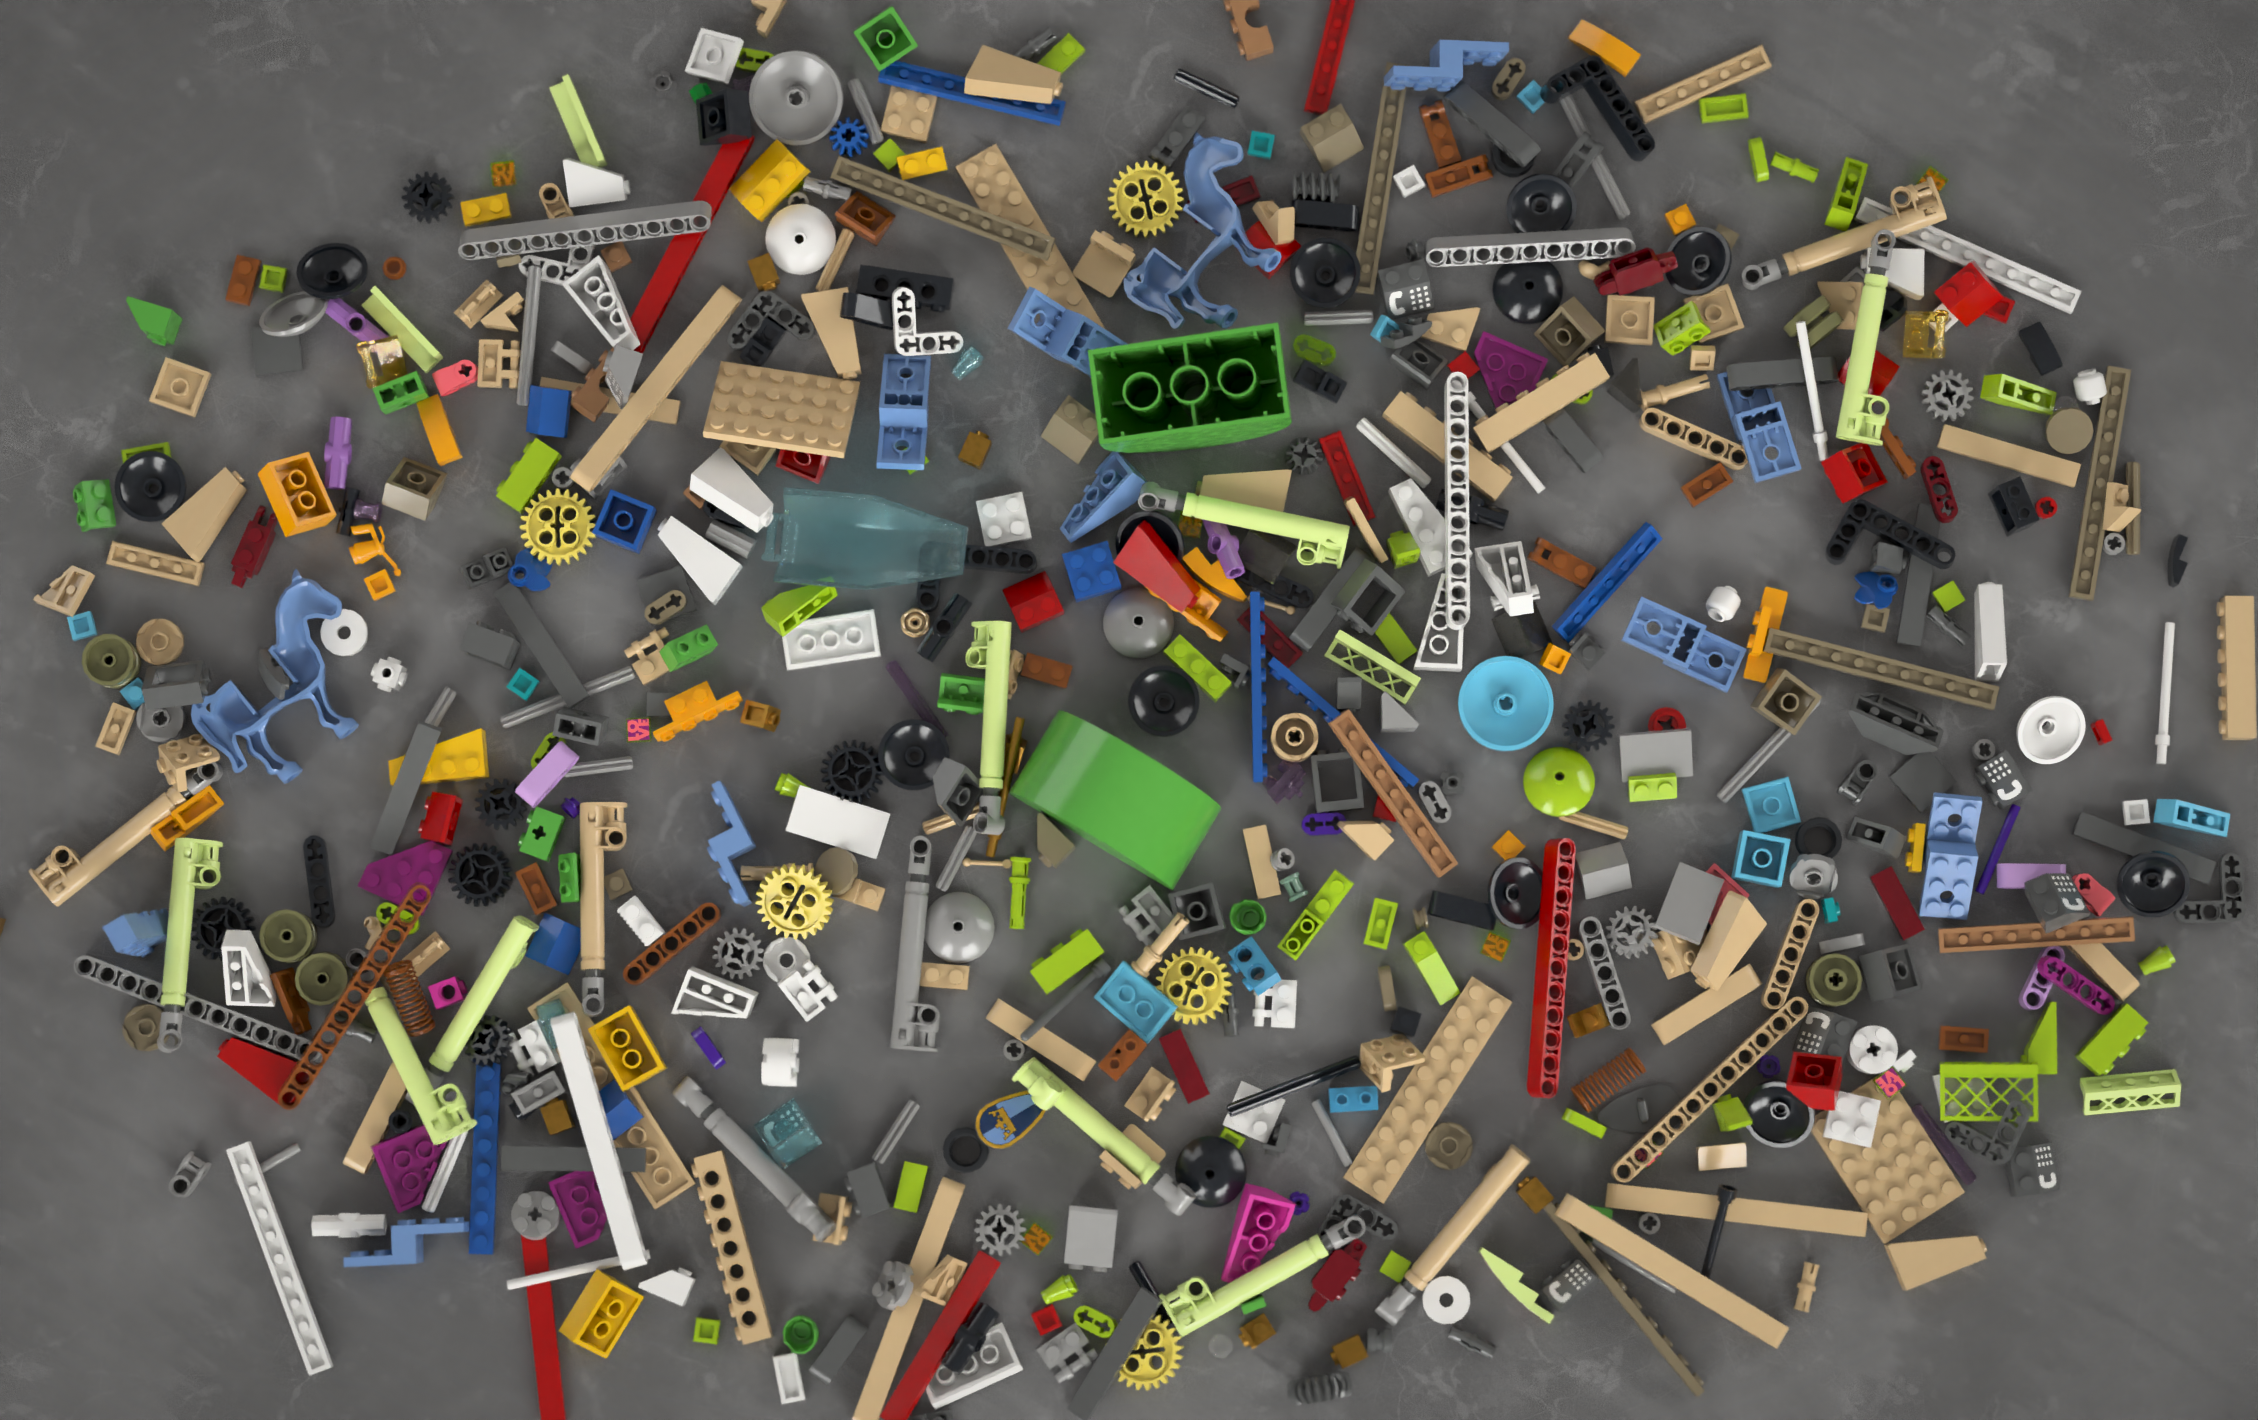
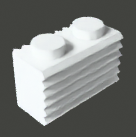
(641, 921)

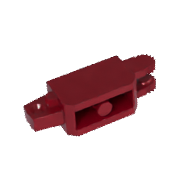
(1635, 271)
(253, 547)
(1335, 1274)

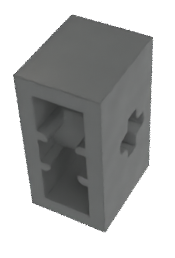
(580, 726)

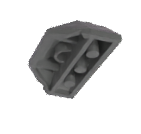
(1895, 723)

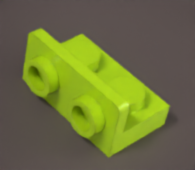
(1681, 329)

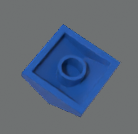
(548, 411)
(555, 944)
(619, 1109)

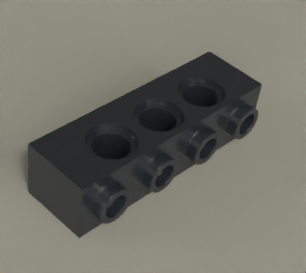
(943, 286)

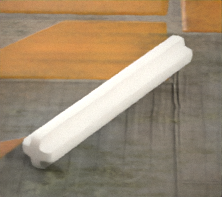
(1393, 452)
(443, 1172)

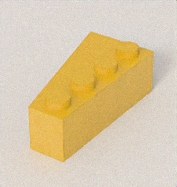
(453, 760)

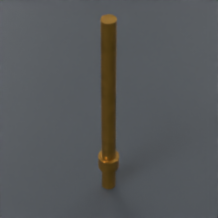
(1007, 778)

